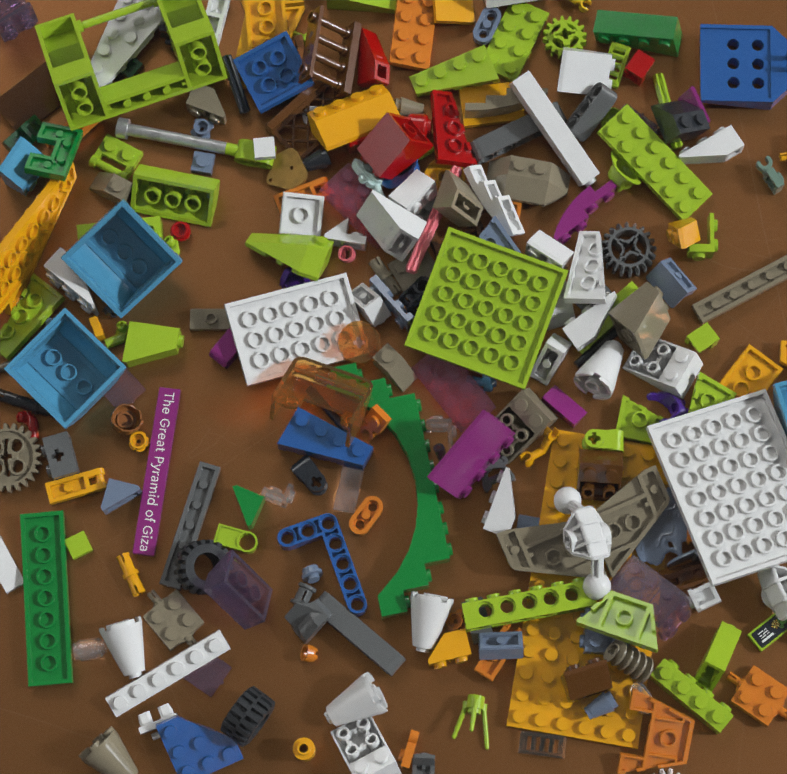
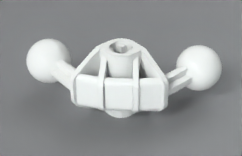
(587, 538)
(774, 590)

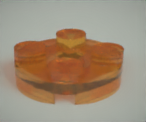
(367, 334)

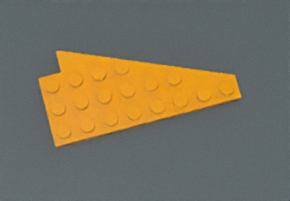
(27, 239)

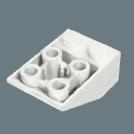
(390, 225)
(75, 288)
(666, 368)
(364, 748)

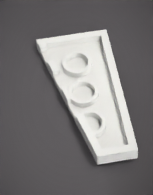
(586, 273)

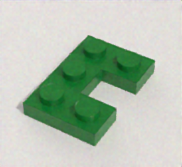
(65, 148)

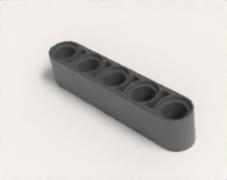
(508, 137)
(362, 636)

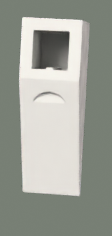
(715, 149)
(588, 325)
(503, 509)

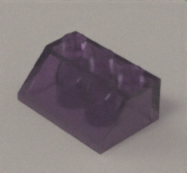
(239, 590)

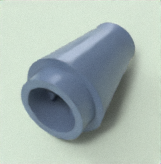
(601, 705)

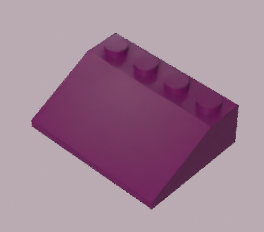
(472, 455)

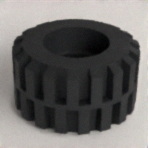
(186, 562)
(247, 716)

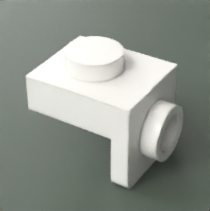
(703, 597)

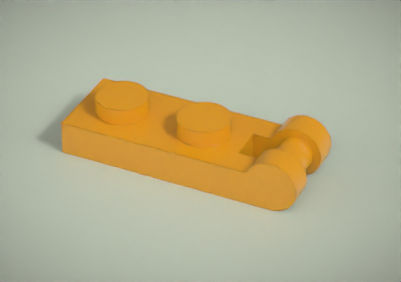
(75, 486)

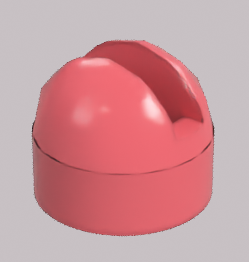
(342, 254)

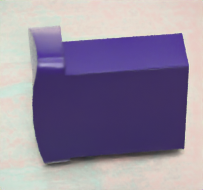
(291, 279)

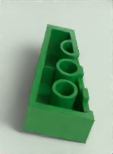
(639, 31)

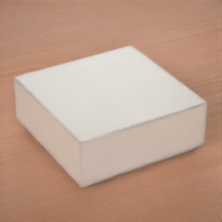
(264, 148)

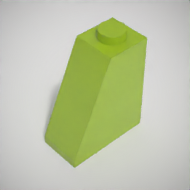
(150, 343)
(717, 656)

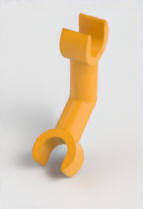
(550, 435)

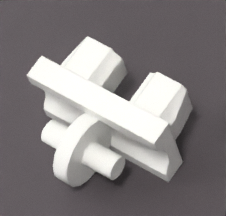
(147, 723)

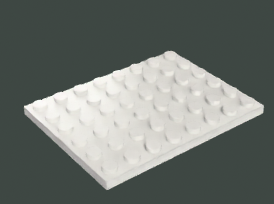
(729, 483)

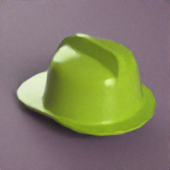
(621, 174)

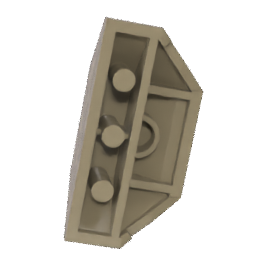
(529, 180)

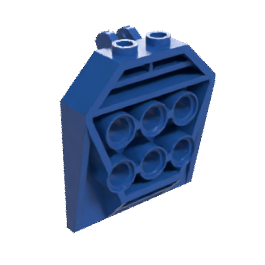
(716, 57)

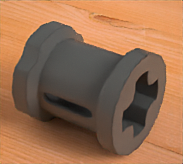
(309, 590)

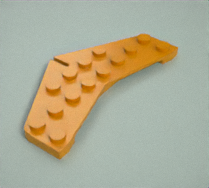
(266, 20)

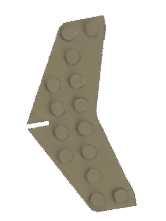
(627, 514)

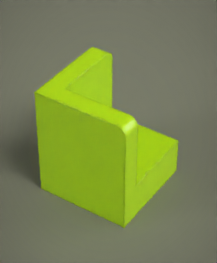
(703, 338)

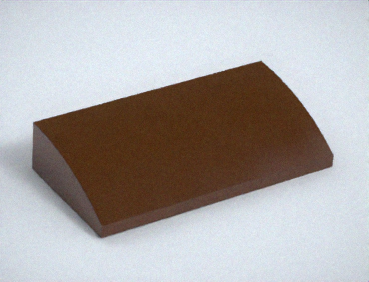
(28, 97)

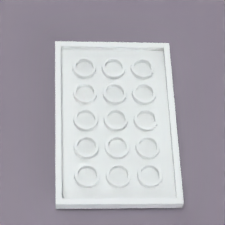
(291, 324)

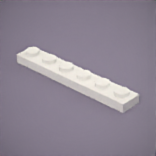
(167, 673)

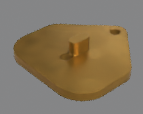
(281, 172)

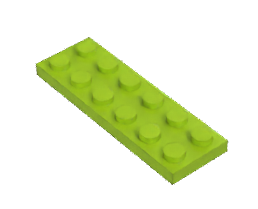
(654, 163)

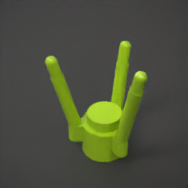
(475, 705)

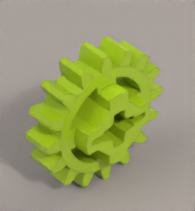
(567, 28)

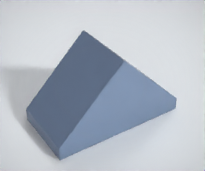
(118, 494)

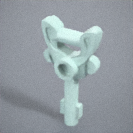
(369, 179)

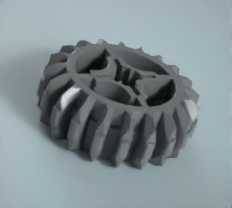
(622, 245)

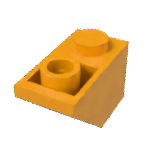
(683, 232)
(451, 647)

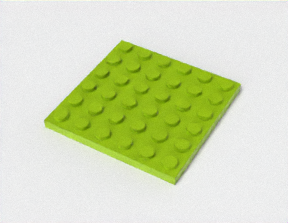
(486, 308)

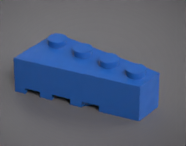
(323, 441)

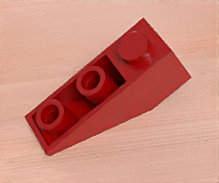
(372, 61)

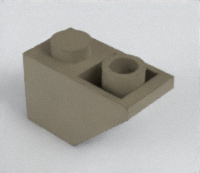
(205, 103)

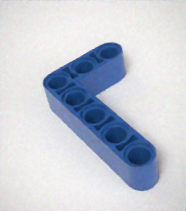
(335, 556)

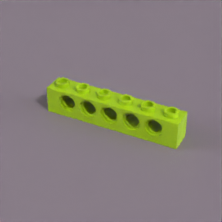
(474, 621)

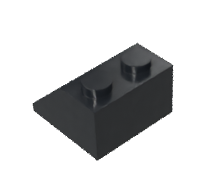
(680, 121)

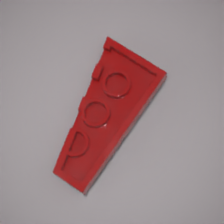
(448, 132)

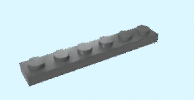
(191, 519)

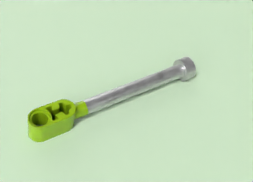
(242, 151)

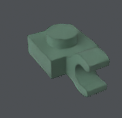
(772, 178)

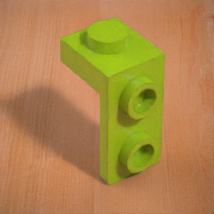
(701, 251)

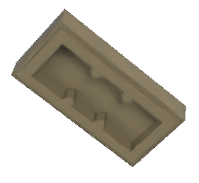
(208, 320)

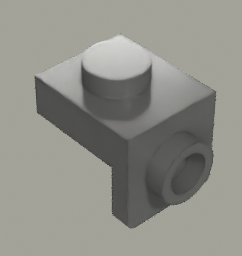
(423, 763)

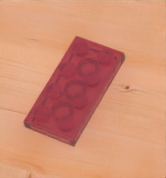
(347, 197)
(453, 390)

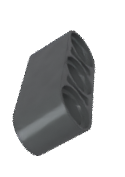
(591, 111)

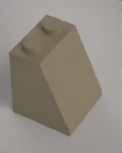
(641, 319)

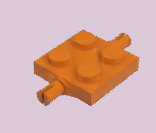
(759, 695)

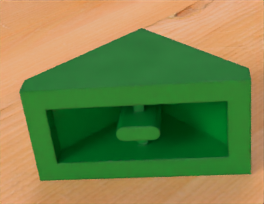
(250, 504)

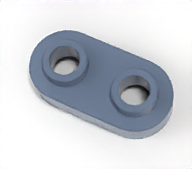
(485, 26)

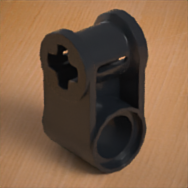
(414, 294)
(308, 473)

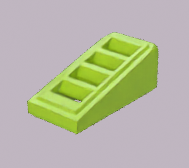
(621, 53)

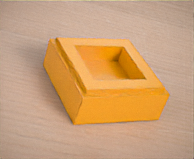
(97, 328)

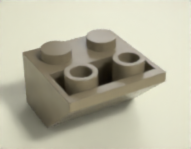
(458, 201)

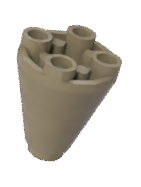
(109, 754)

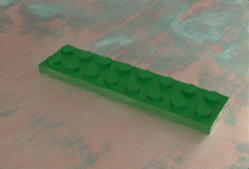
(46, 599)

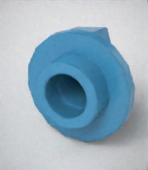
(486, 382)

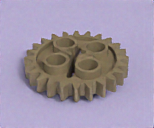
(27, 455)

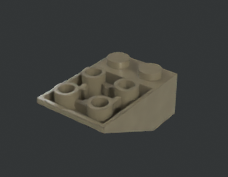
(527, 418)

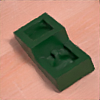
(28, 130)

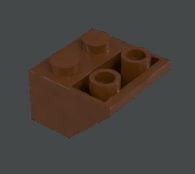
(599, 474)
(586, 680)

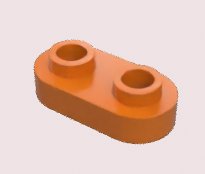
(366, 516)

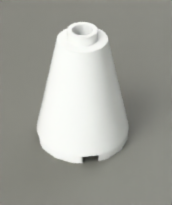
(601, 371)
(428, 619)
(126, 645)
(357, 702)

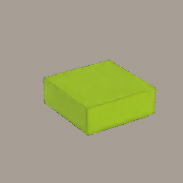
(78, 545)

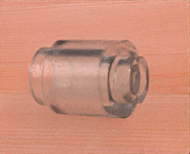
(89, 649)

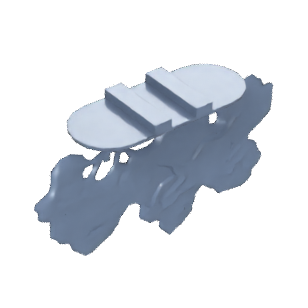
(667, 528)

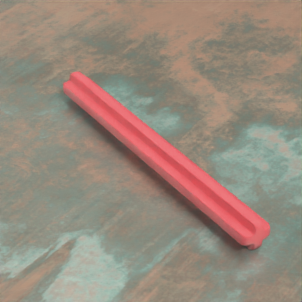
(427, 234)

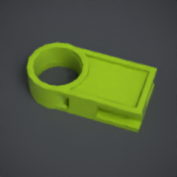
(231, 536)

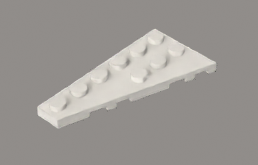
(124, 40)

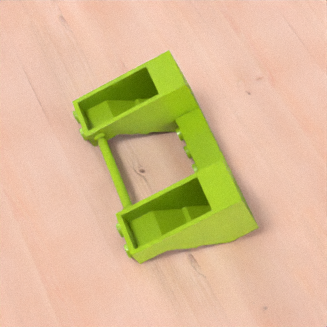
(75, 80)

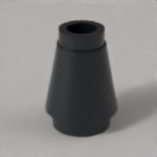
(317, 160)

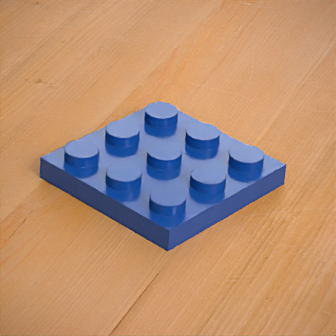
(272, 72)

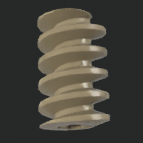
(629, 660)

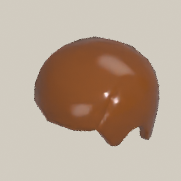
(126, 419)

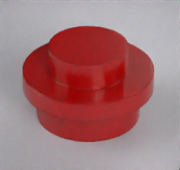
(180, 231)

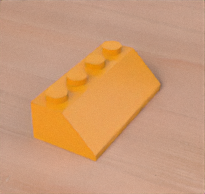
(350, 117)

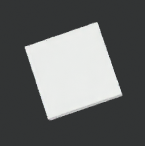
(301, 214)

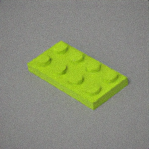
(515, 39)

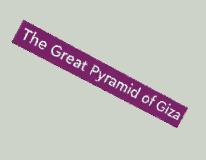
(156, 472)

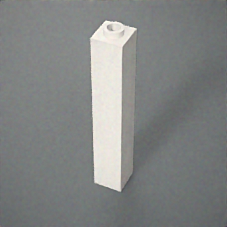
(554, 129)

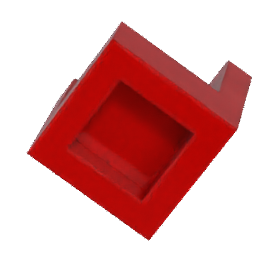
(638, 67)

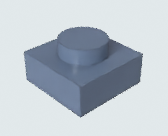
(202, 163)

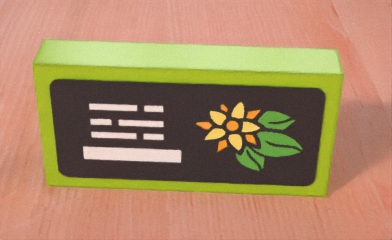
(767, 632)

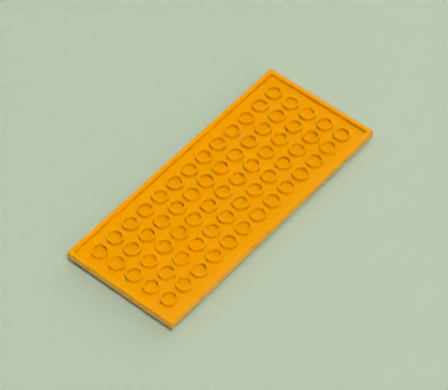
(552, 642)

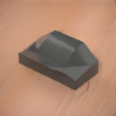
(308, 619)

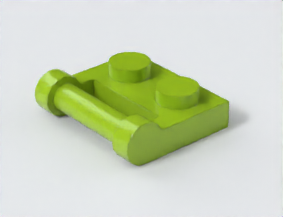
(118, 152)

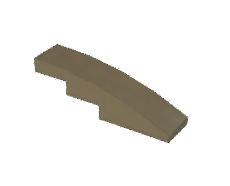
(495, 105)

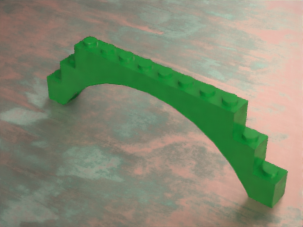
(429, 539)

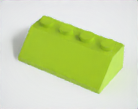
(174, 195)

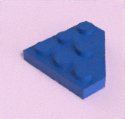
(196, 747)

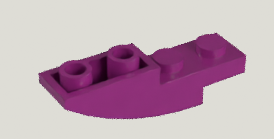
(576, 216)

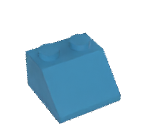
(13, 167)

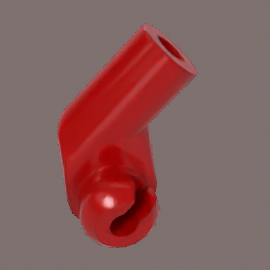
(30, 421)

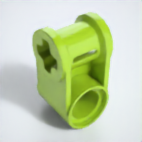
(605, 440)

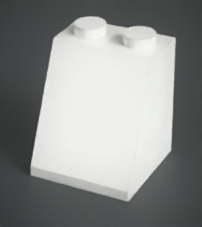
(584, 69)

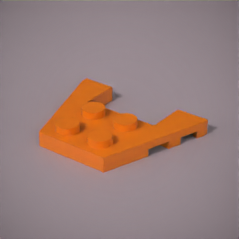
(666, 738)

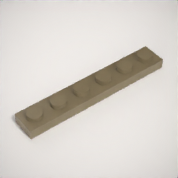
(741, 291)

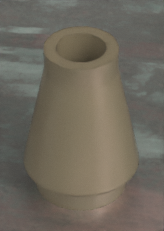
(408, 106)

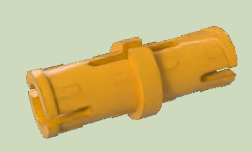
(130, 574)

